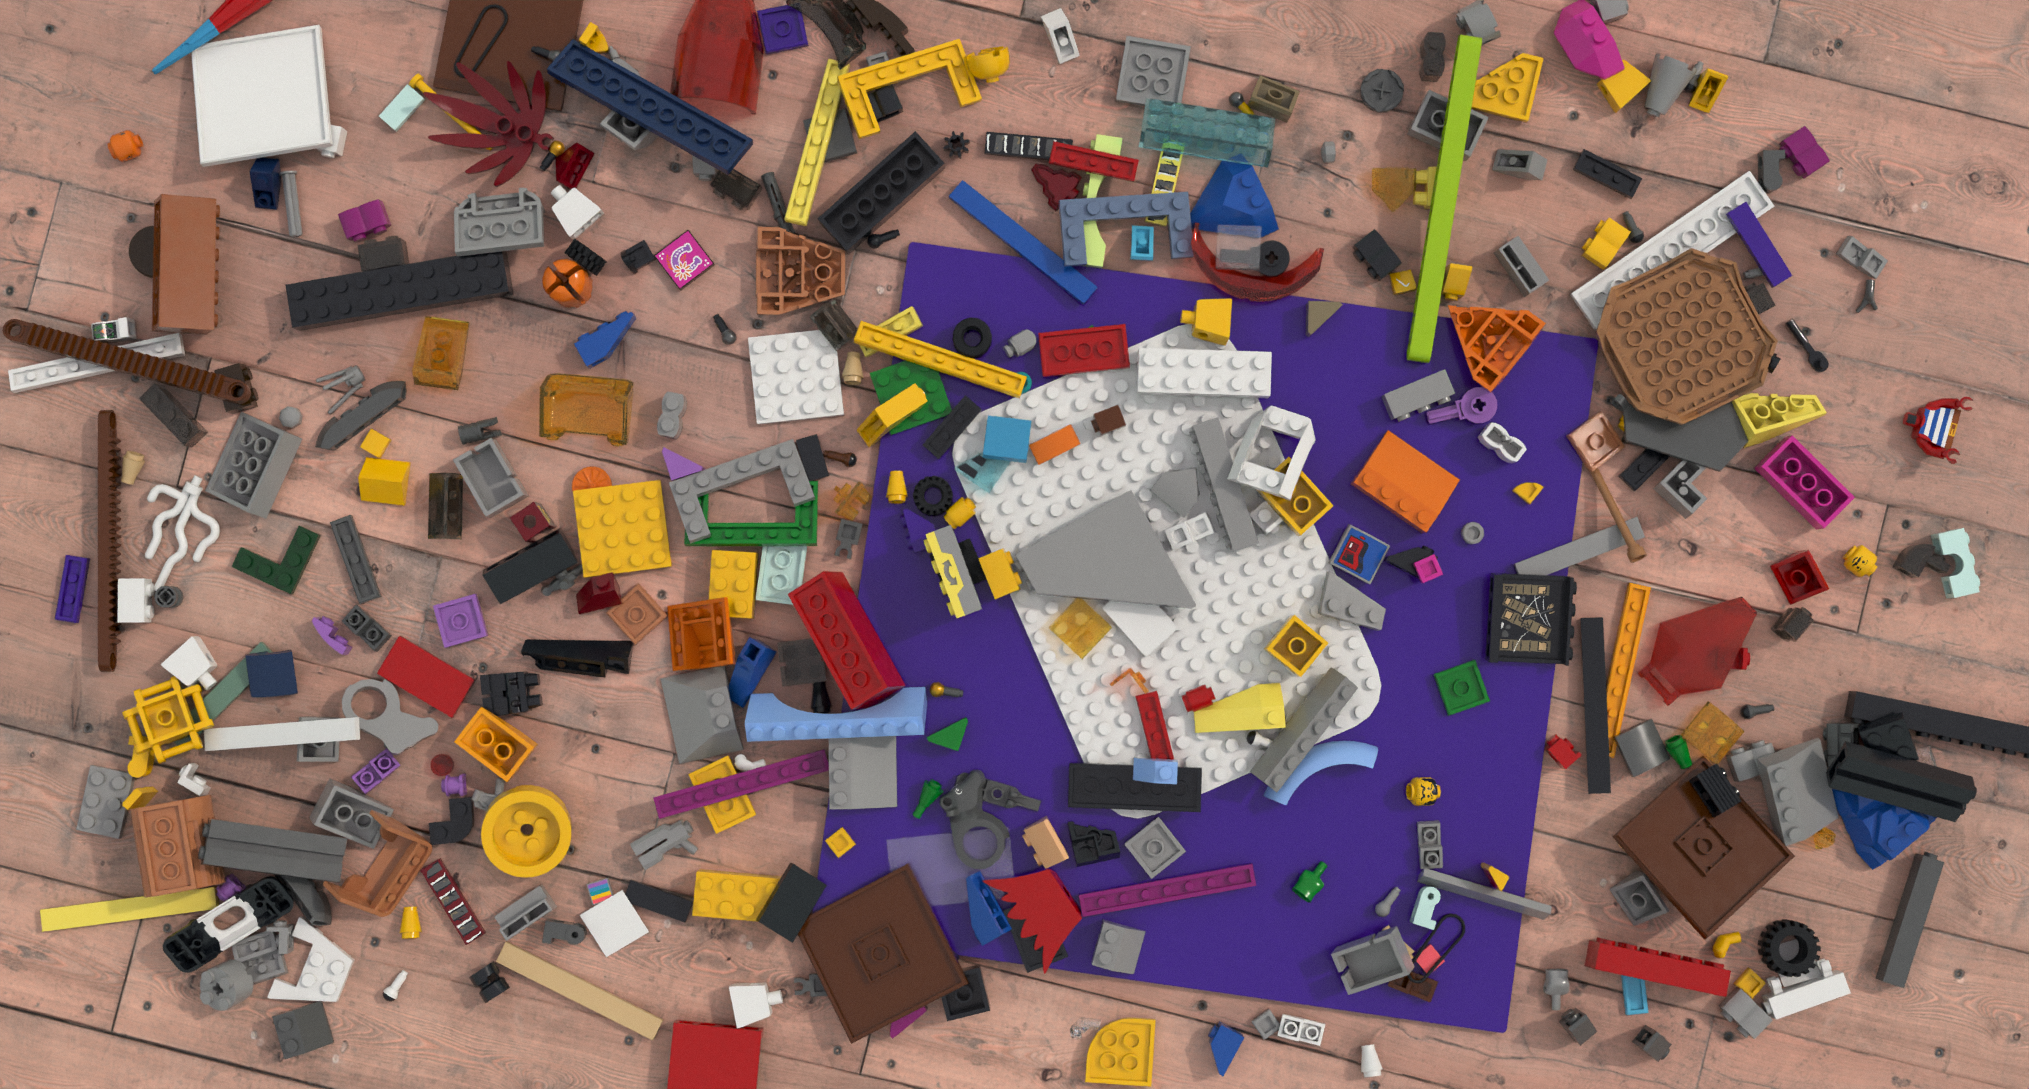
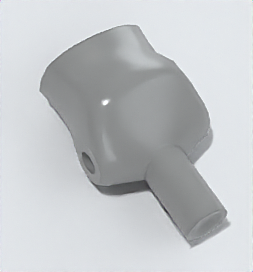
(1556, 985)

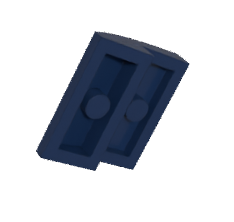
(271, 674)

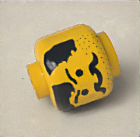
(1423, 791)

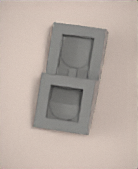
(1861, 257)

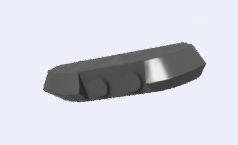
(370, 409)
(311, 903)

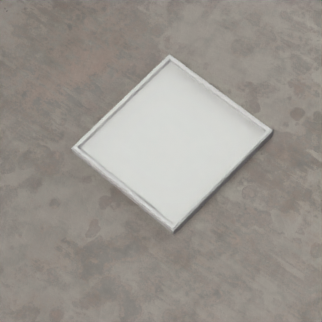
(261, 96)

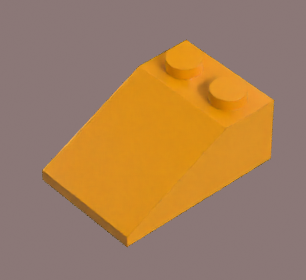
(496, 743)

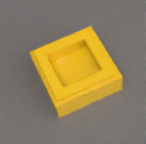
(375, 443)
(840, 842)
(1749, 982)

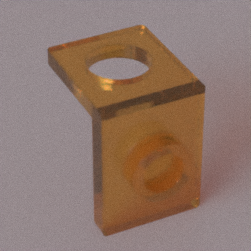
(1138, 678)

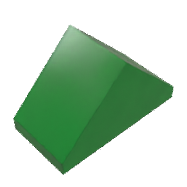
(951, 735)

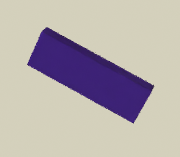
(72, 589)

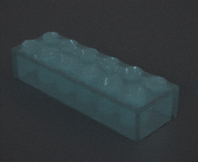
(1207, 132)

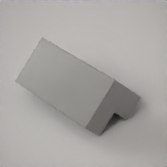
(1521, 266)
(525, 912)

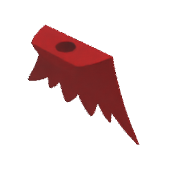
(1045, 906)

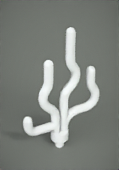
(187, 502)

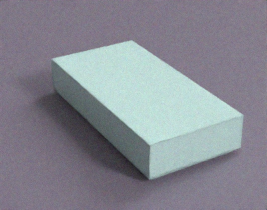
(401, 107)

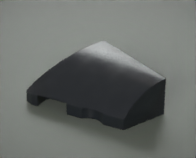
(1092, 844)

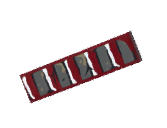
(453, 901)

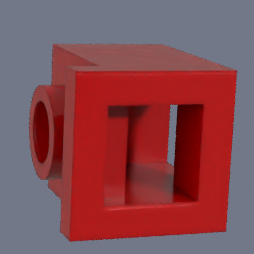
(1561, 751)

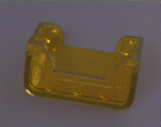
(585, 407)

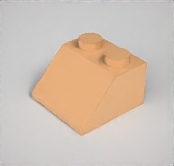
(1045, 843)

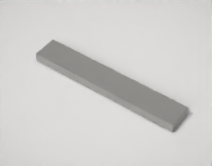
(1578, 550)
(1484, 894)

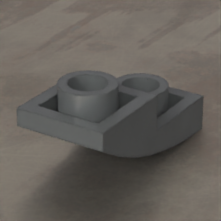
(367, 628)

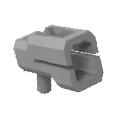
(676, 837)

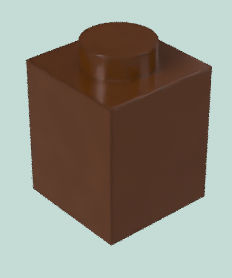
(1108, 420)

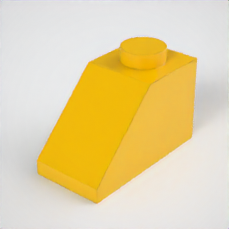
(1455, 281)

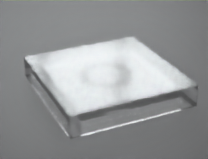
(1238, 247)

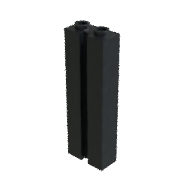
(1901, 781)

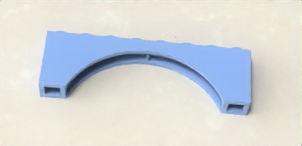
(774, 721)

